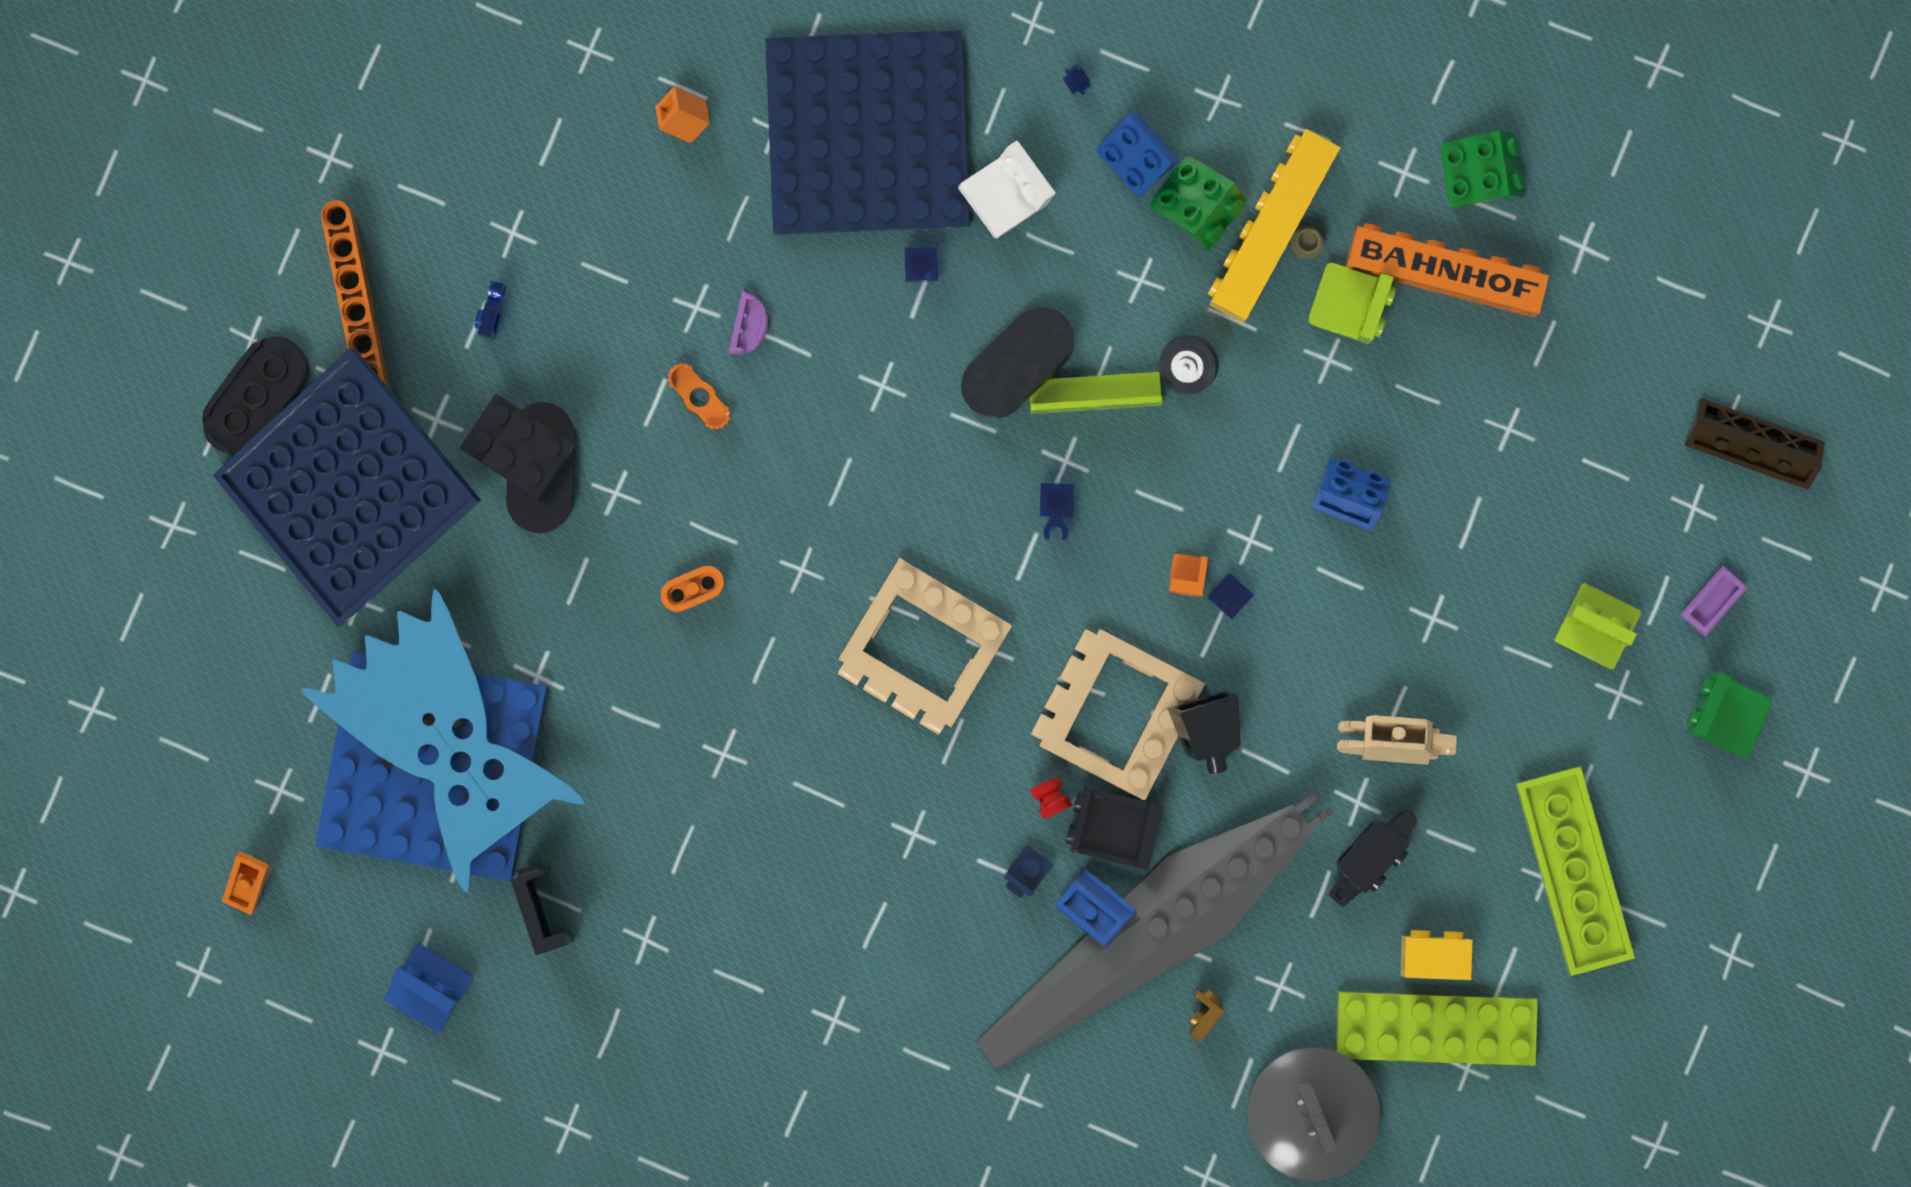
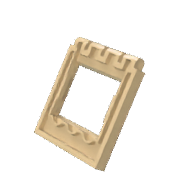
(945, 606)
(1156, 738)

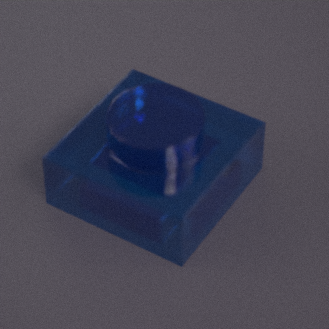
(921, 264)
(1230, 596)

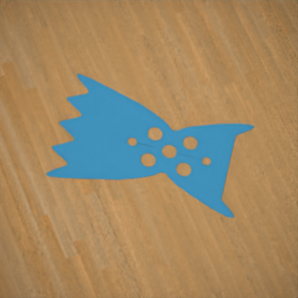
(435, 677)

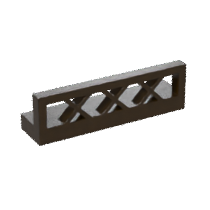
(1755, 448)

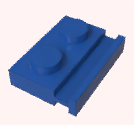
(1095, 908)

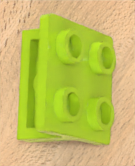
(1598, 626)

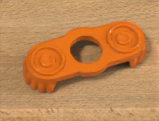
(684, 381)

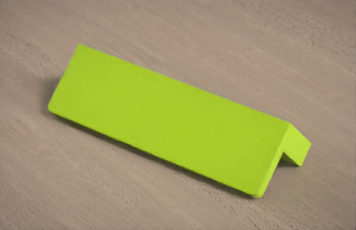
(1097, 393)

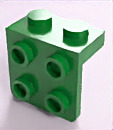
(1483, 168)
(1199, 201)
(1728, 714)

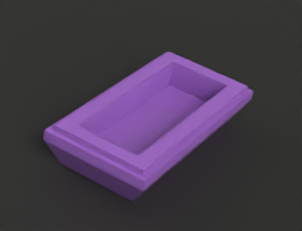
(1714, 601)

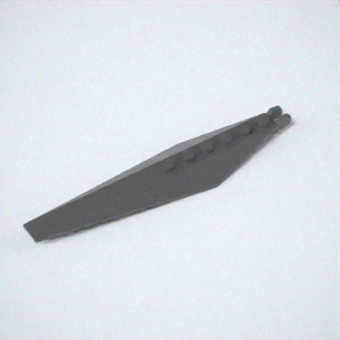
(1180, 911)

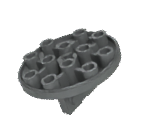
(1313, 1113)

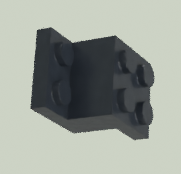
(517, 446)

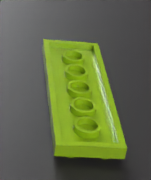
(1575, 871)
(1437, 1028)

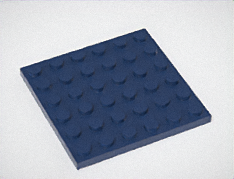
(867, 132)
(346, 487)

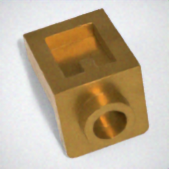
(1204, 1021)

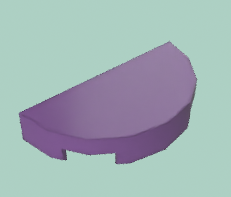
(749, 326)

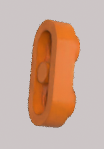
(692, 588)

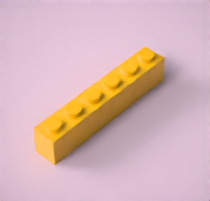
(1274, 226)

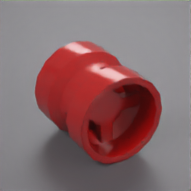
(1050, 797)

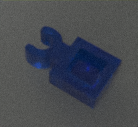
(488, 318)
(1056, 503)

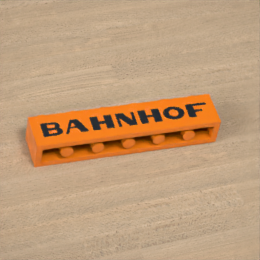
(1447, 271)

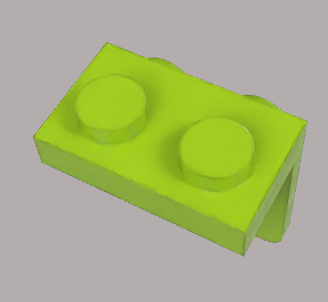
(1351, 303)

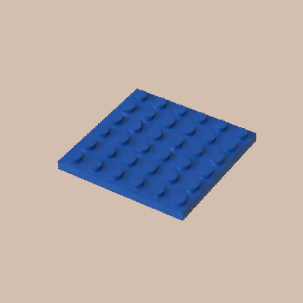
(394, 812)

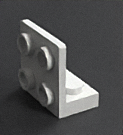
(1007, 190)

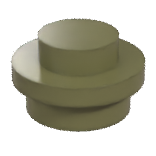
(1307, 242)

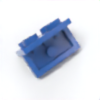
(1137, 154)
(1351, 494)
(428, 987)

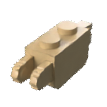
(1396, 740)

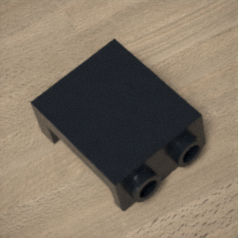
(1114, 828)
(533, 912)

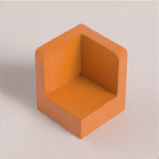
(682, 114)
(1188, 575)

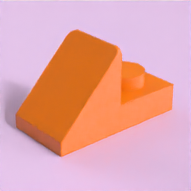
(246, 882)

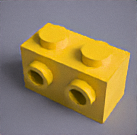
(1436, 956)

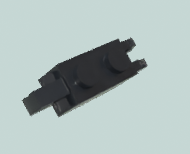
(1370, 856)

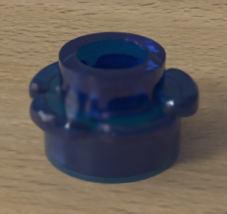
(1077, 79)

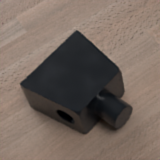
(1209, 728)

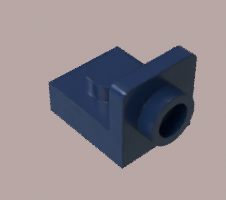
(1027, 872)

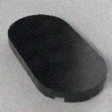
(1018, 363)
(254, 393)
(557, 501)

